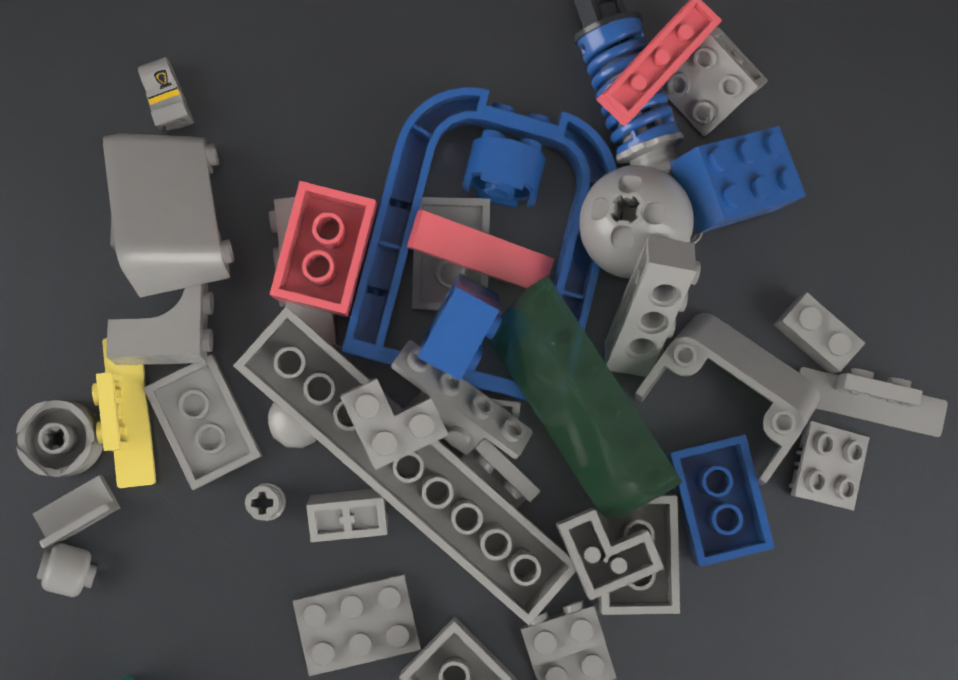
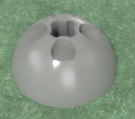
(660, 211)

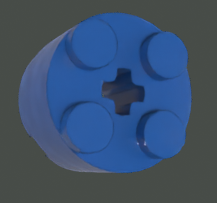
(504, 169)

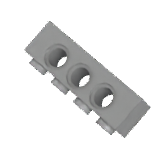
(651, 305)

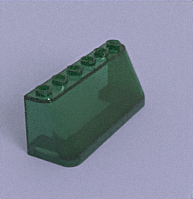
(581, 403)

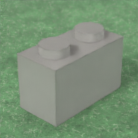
(819, 333)

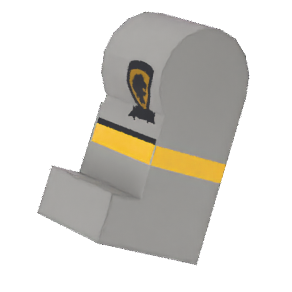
(165, 96)

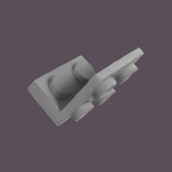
(713, 82)
(500, 473)

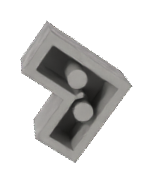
(389, 434)
(603, 564)

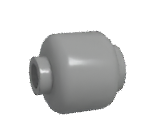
(66, 570)

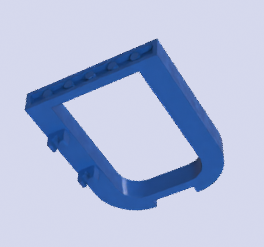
(402, 195)

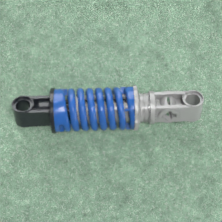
(608, 45)

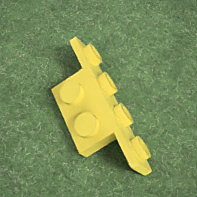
(125, 422)

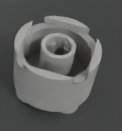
(39, 438)

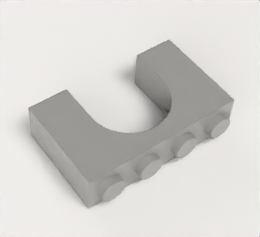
(167, 339)

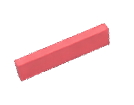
(659, 60)
(477, 251)

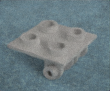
(829, 465)

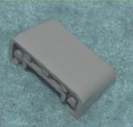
(164, 211)

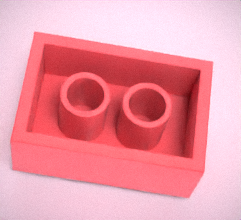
(324, 249)

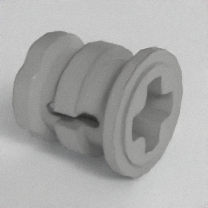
(272, 492)

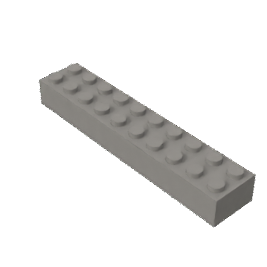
(426, 486)

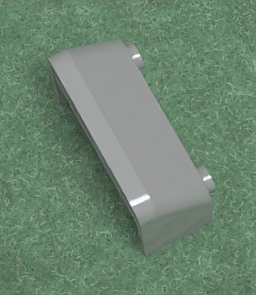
(790, 392)

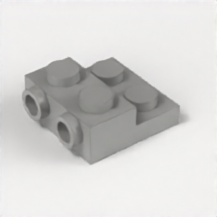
(568, 645)

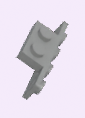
(878, 401)
(462, 407)

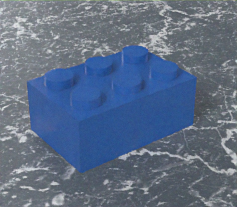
(738, 178)
(460, 326)
(720, 501)

